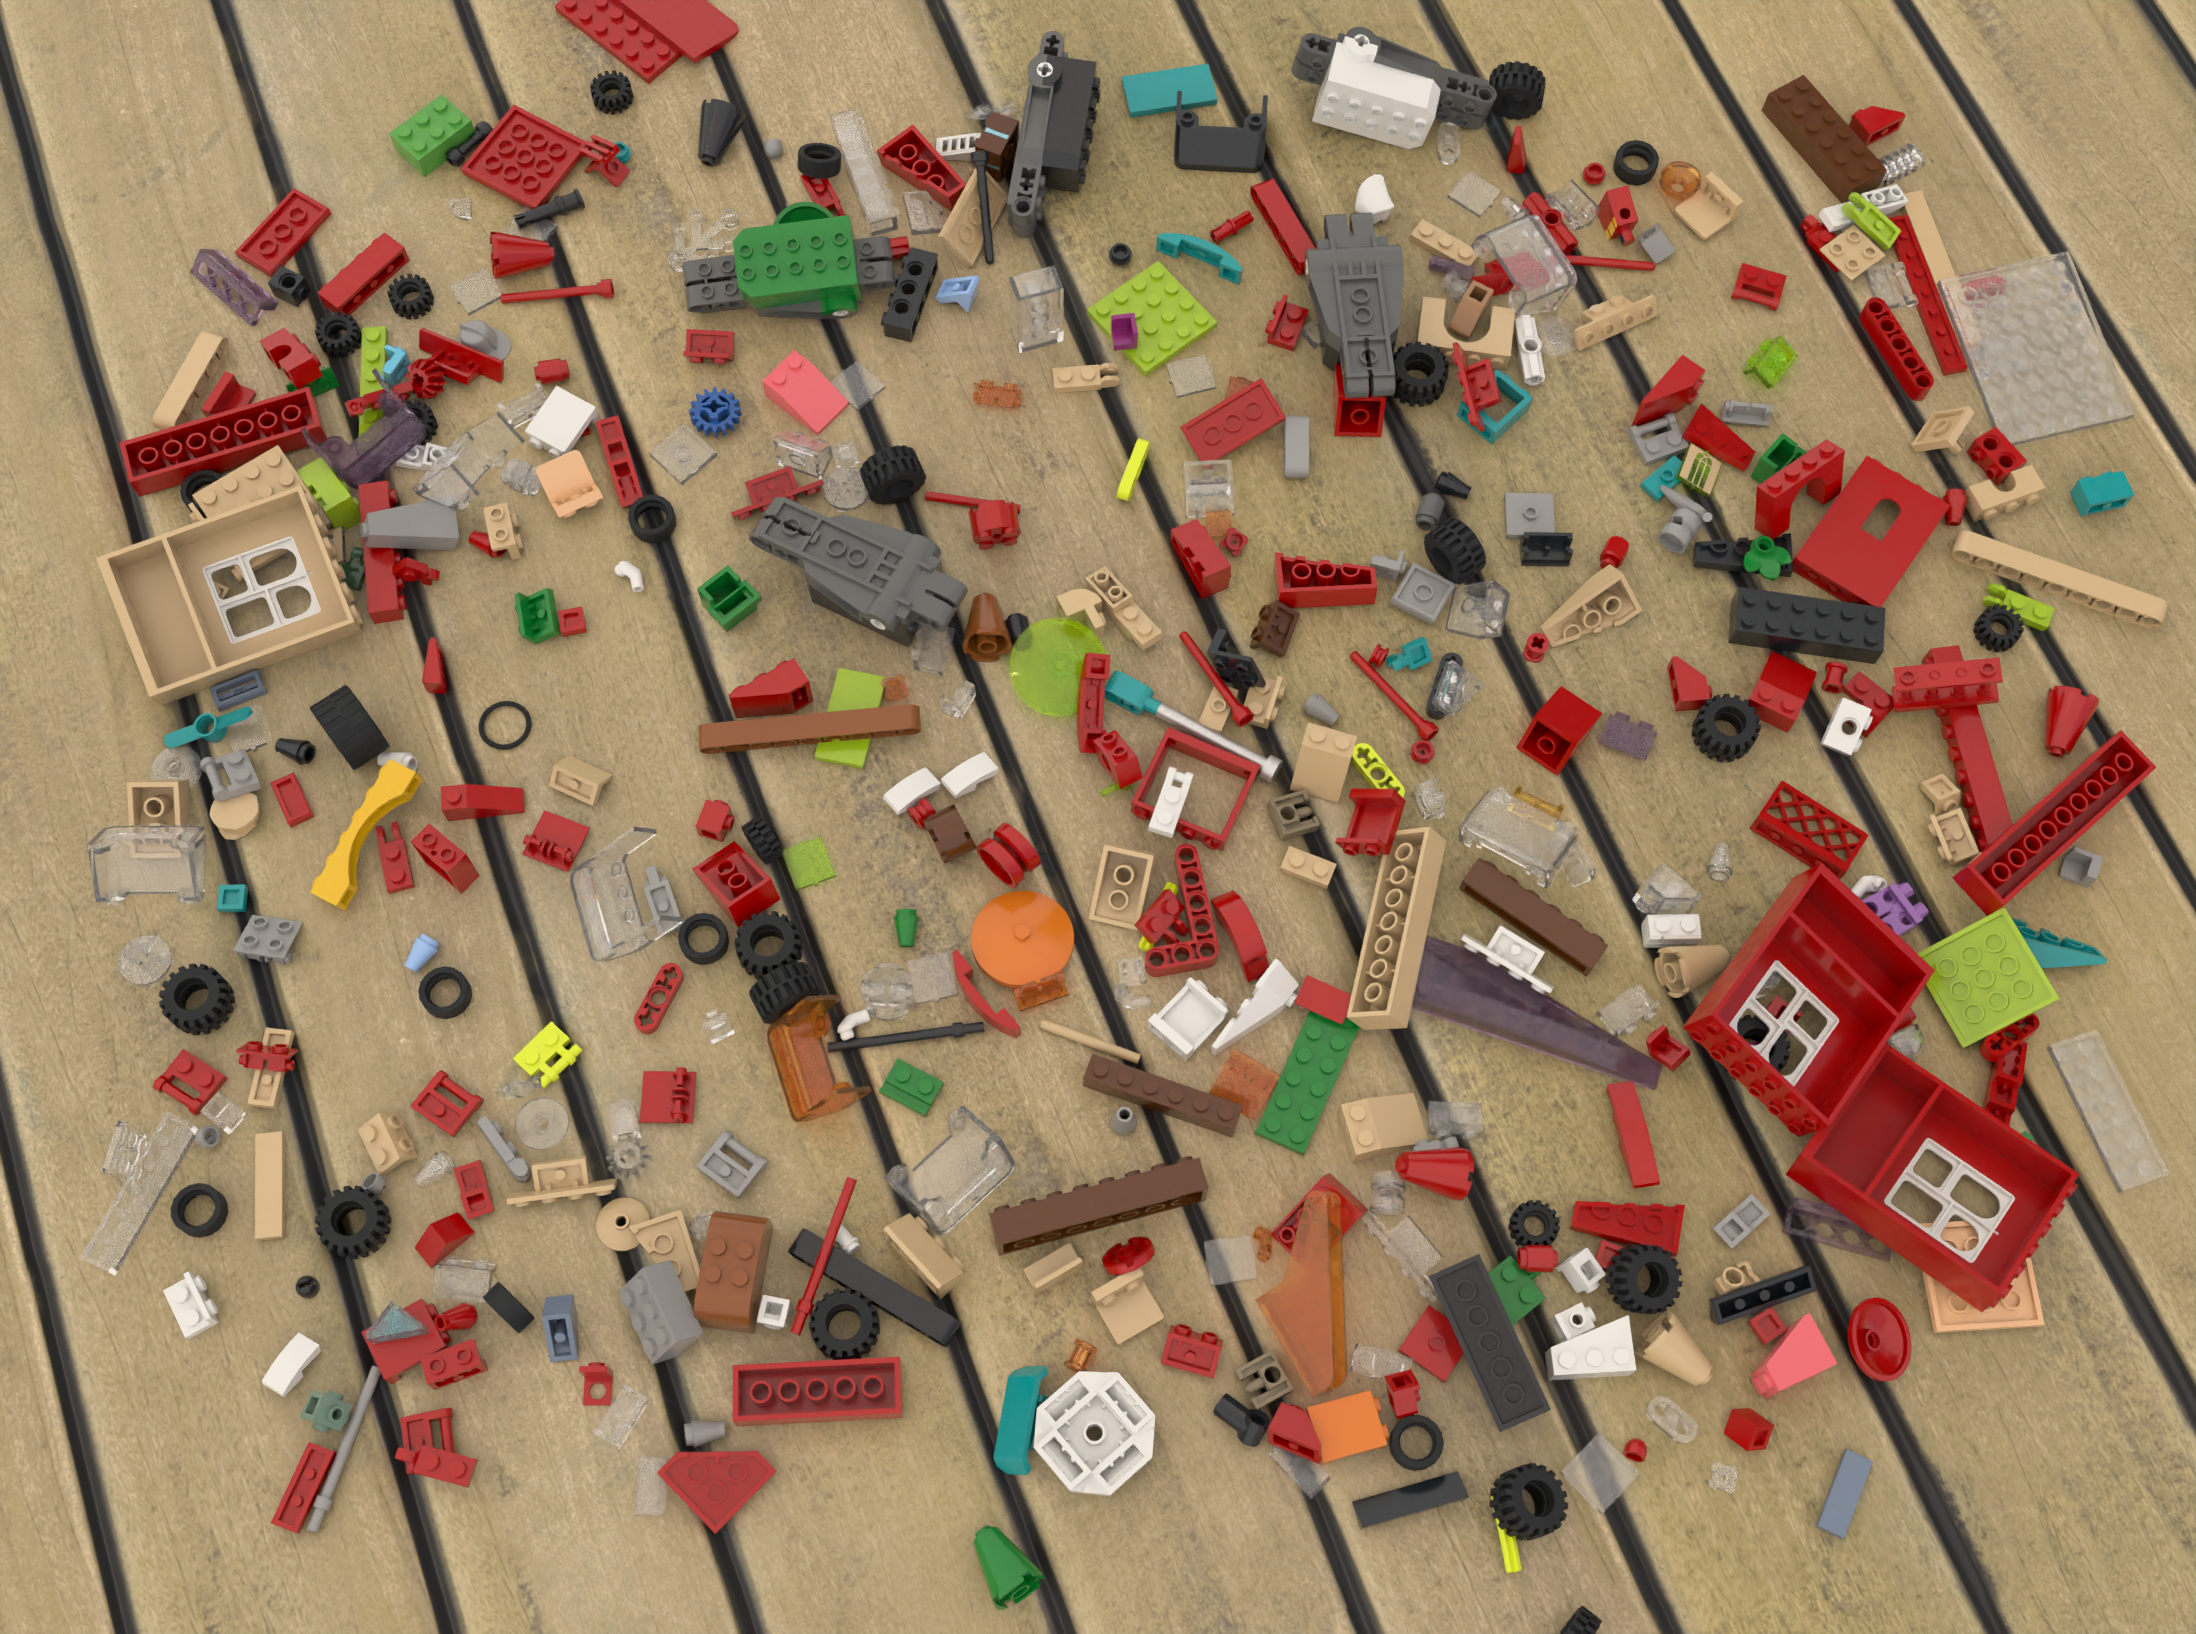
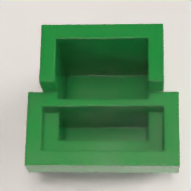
(1776, 458)
(728, 598)

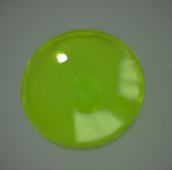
(1049, 663)

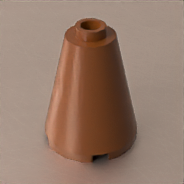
(986, 630)

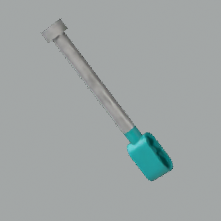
(1138, 697)

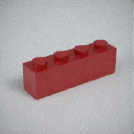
(364, 275)

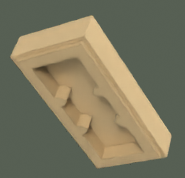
(1216, 710)

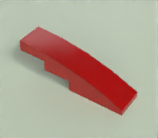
(619, 460)
(2004, 1082)
(1633, 1135)

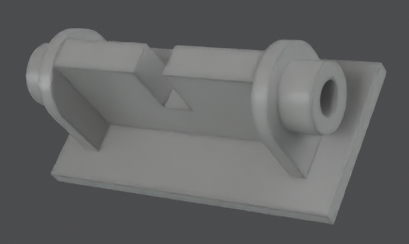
(1746, 413)

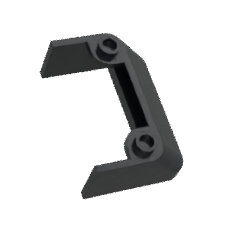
(1219, 147)

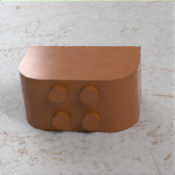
(732, 1271)

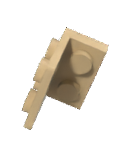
(1126, 1306)

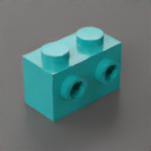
(2101, 493)

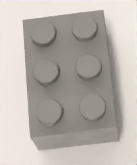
(660, 1312)

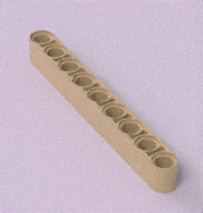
(2059, 580)

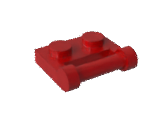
(1759, 281)
(196, 1075)
(441, 1110)
(418, 1430)

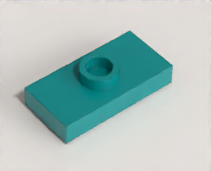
(1664, 476)

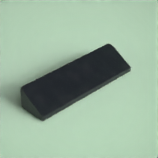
(1762, 1295)
(1409, 1500)

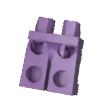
(1895, 908)

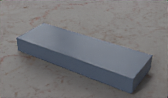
(1844, 1494)

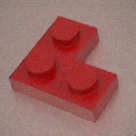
(1870, 695)

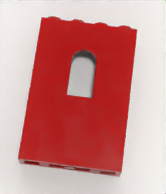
(1853, 562)

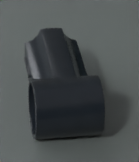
(1248, 1422)

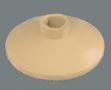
(619, 1237)

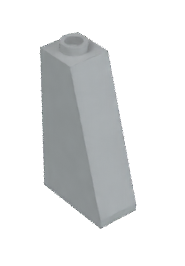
(412, 527)

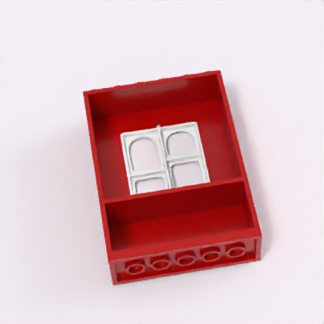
(1838, 962)
(1873, 1150)

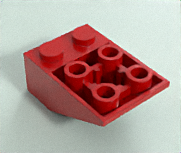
(773, 693)
(1351, 1212)

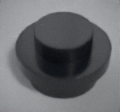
(1120, 254)

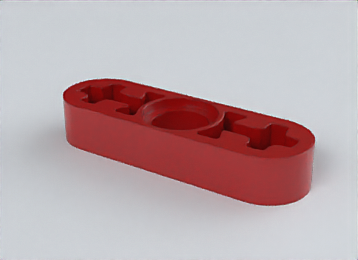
(644, 1012)
(2007, 1045)

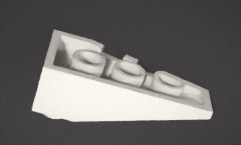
(1272, 994)

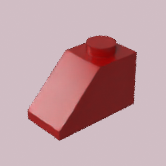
(1875, 123)
(1687, 686)
(1294, 1432)

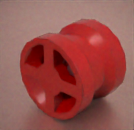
(920, 812)

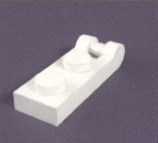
(1170, 803)

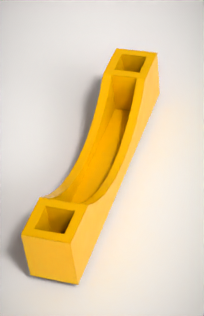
(339, 878)

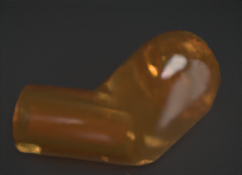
(1265, 1246)

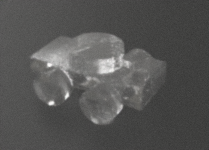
(699, 1225)

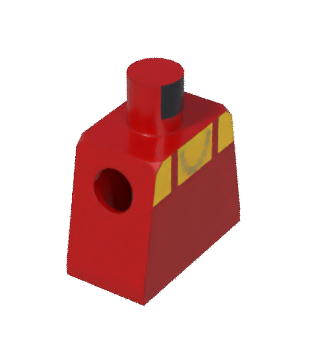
(1618, 215)

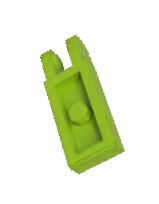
(1871, 220)
(2031, 611)

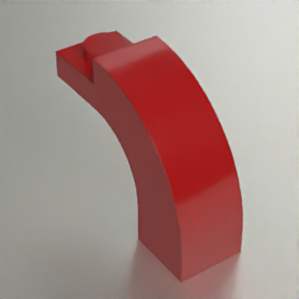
(1244, 934)

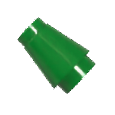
(906, 926)

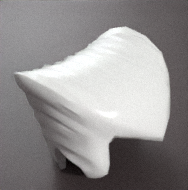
(1374, 198)

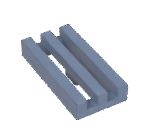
(239, 694)

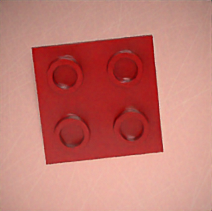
(555, 841)
(668, 1096)

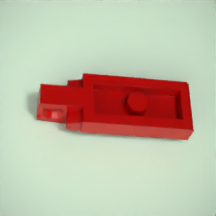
(1817, 237)
(357, 406)
(439, 1464)

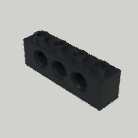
(904, 325)

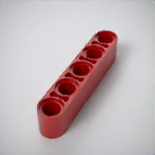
(1282, 223)
(1896, 349)

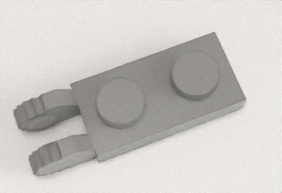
(505, 1151)

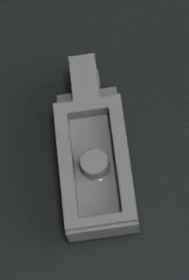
(660, 896)

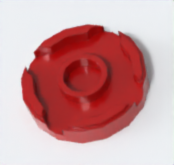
(1128, 1257)

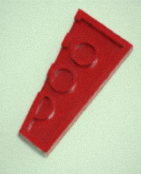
(1630, 1223)

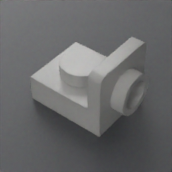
(1388, 568)

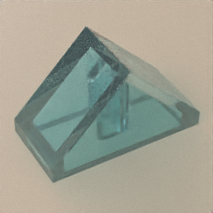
(393, 1325)

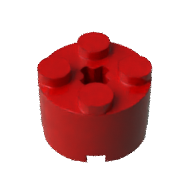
(994, 524)

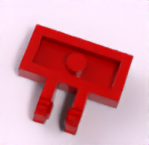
(1160, 916)

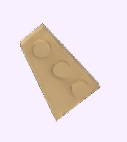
(669, 1239)

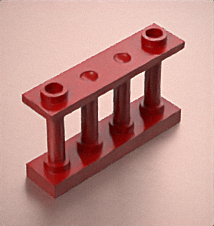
(1946, 684)

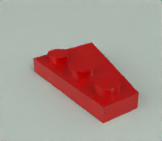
(1718, 439)

